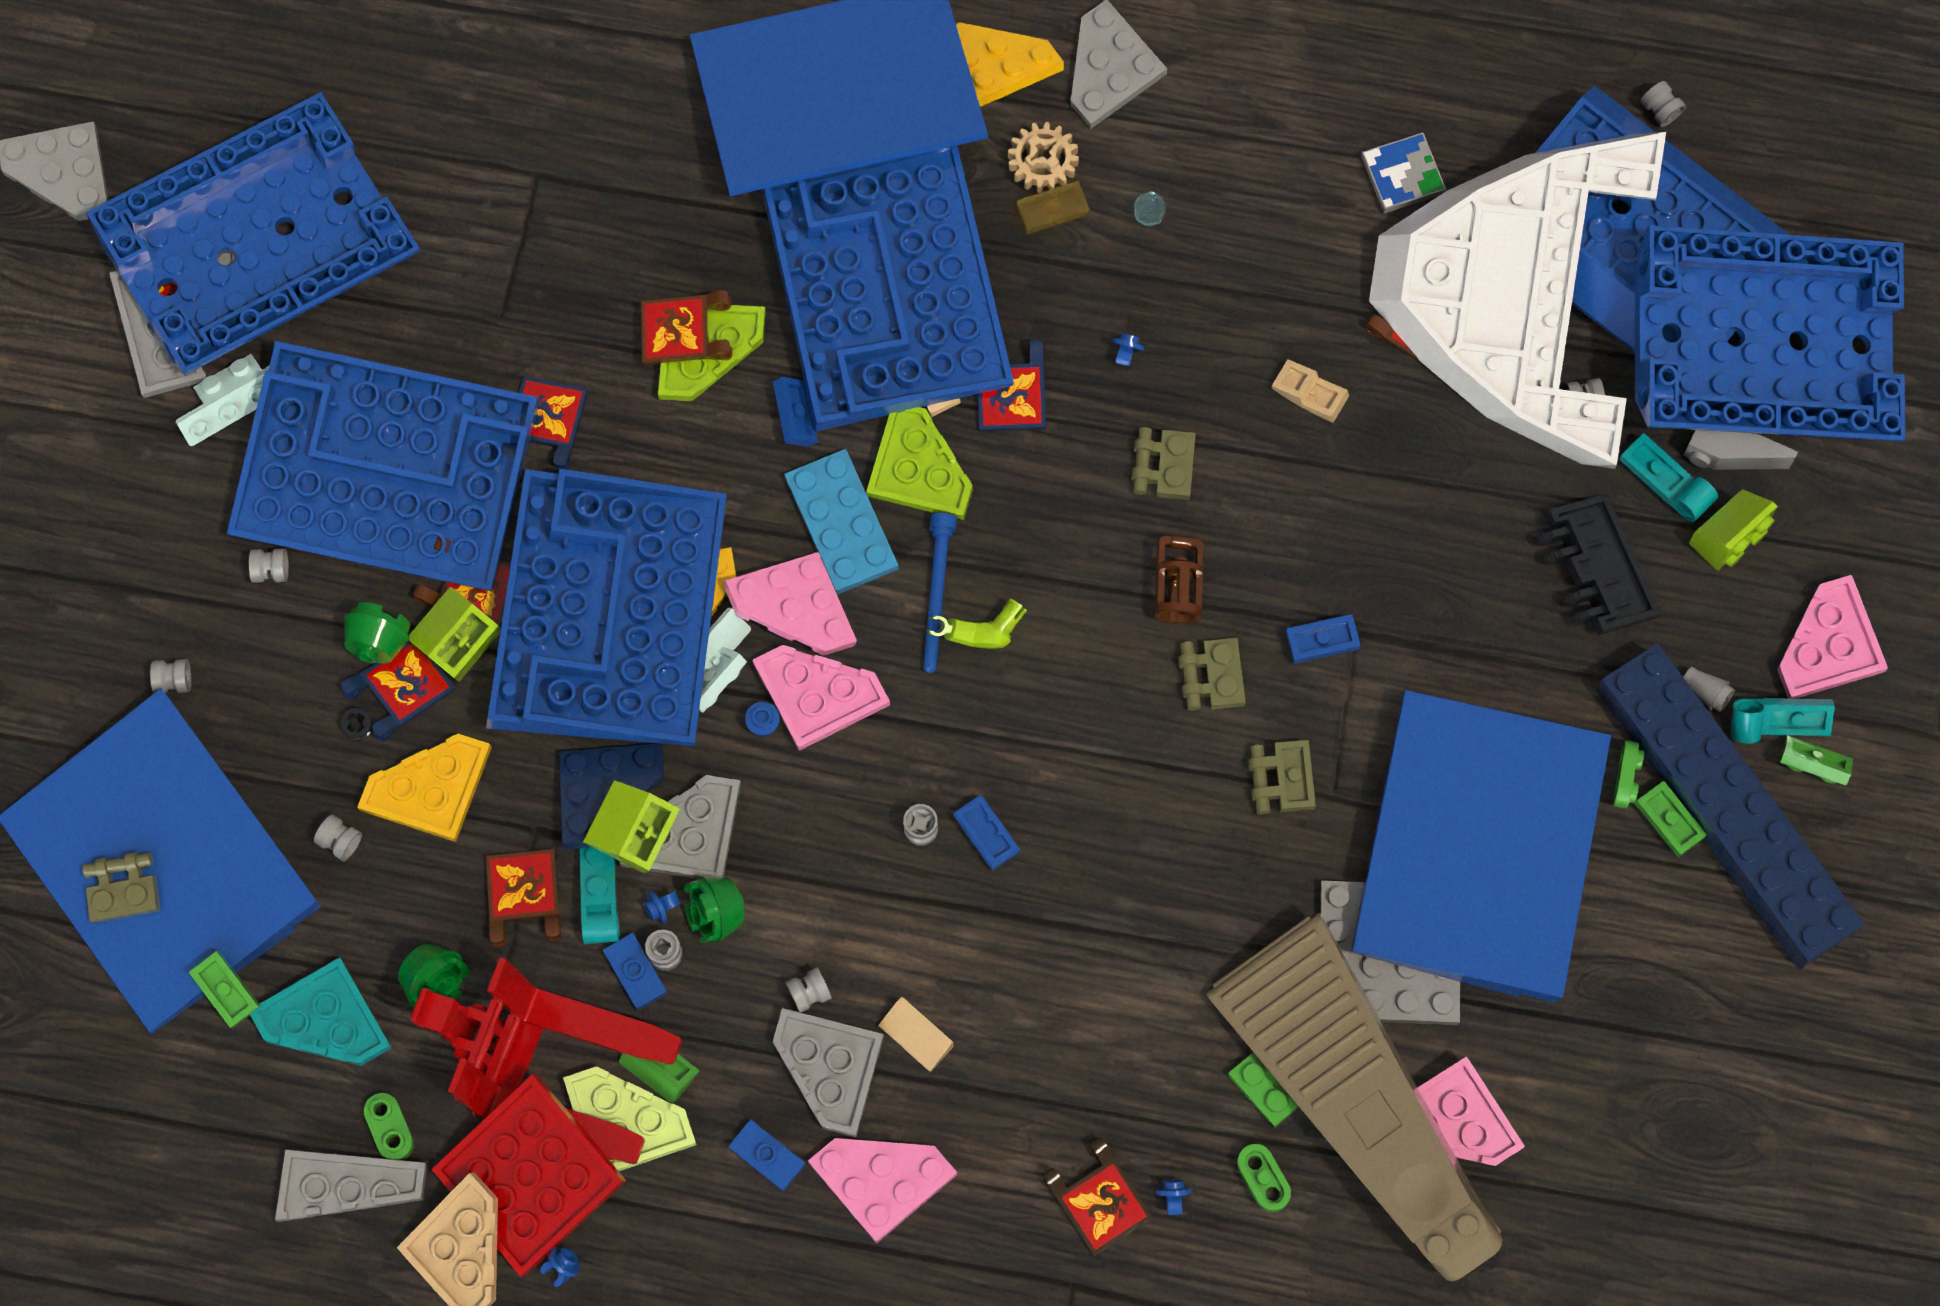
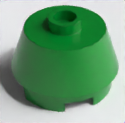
(374, 634)
(714, 908)
(432, 969)

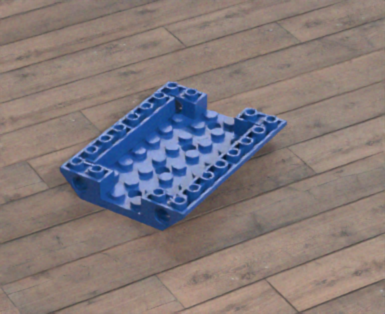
(233, 204)
(1612, 241)
(1765, 292)

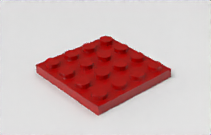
(537, 1167)

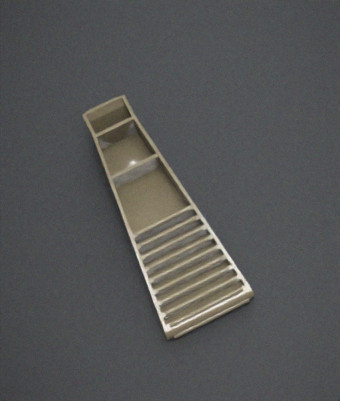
(1334, 1058)

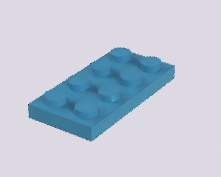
(841, 521)

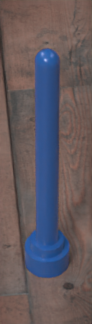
(942, 528)

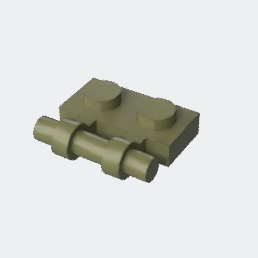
(1175, 463)
(1223, 674)
(1293, 773)
(121, 898)

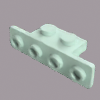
(225, 399)
(722, 661)

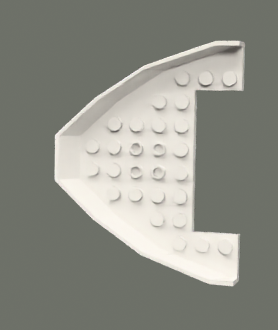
(1489, 284)

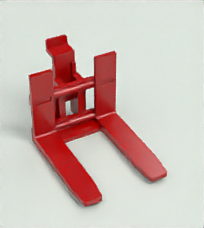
(516, 1043)

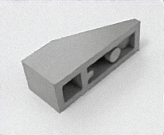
(1737, 451)

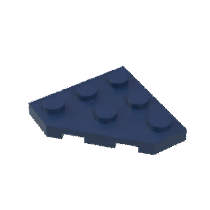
(589, 775)

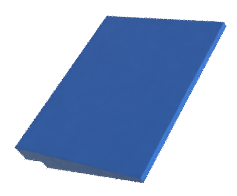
(835, 89)
(887, 288)
(381, 465)
(607, 609)
(1482, 846)
(215, 865)

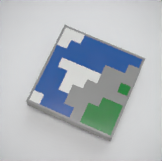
(1403, 172)

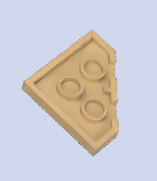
(459, 1245)

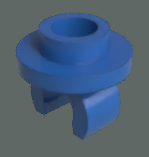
(1127, 346)
(762, 719)
(656, 907)
(1173, 1190)
(564, 1262)

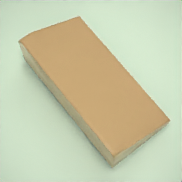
(916, 1034)

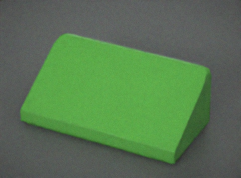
(663, 1078)

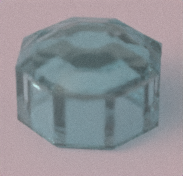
(1149, 209)

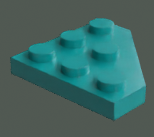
(323, 1018)

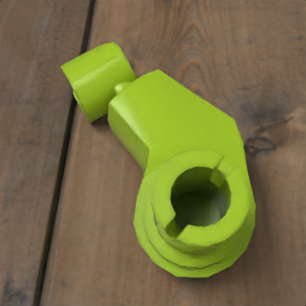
(982, 634)

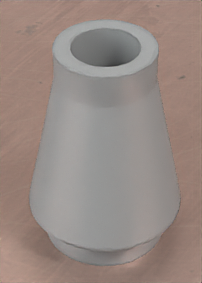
(1709, 689)

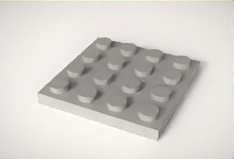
(1393, 990)

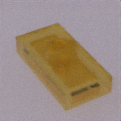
(1052, 207)

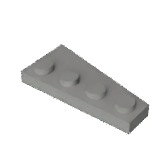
(151, 362)
(336, 1183)

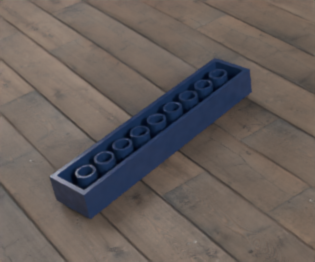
(1730, 805)

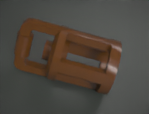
(1179, 573)

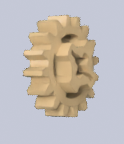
(1045, 144)

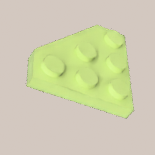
(633, 1108)

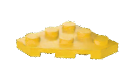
(1005, 60)
(430, 787)

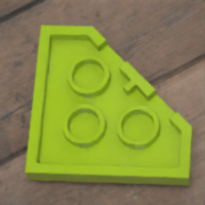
(688, 379)
(918, 467)

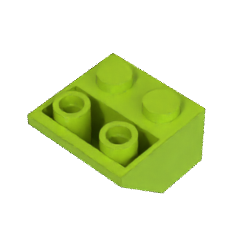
(1733, 529)
(454, 634)
(631, 826)

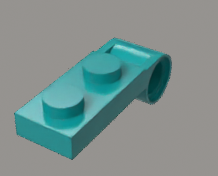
(1668, 479)
(1780, 717)
(598, 897)

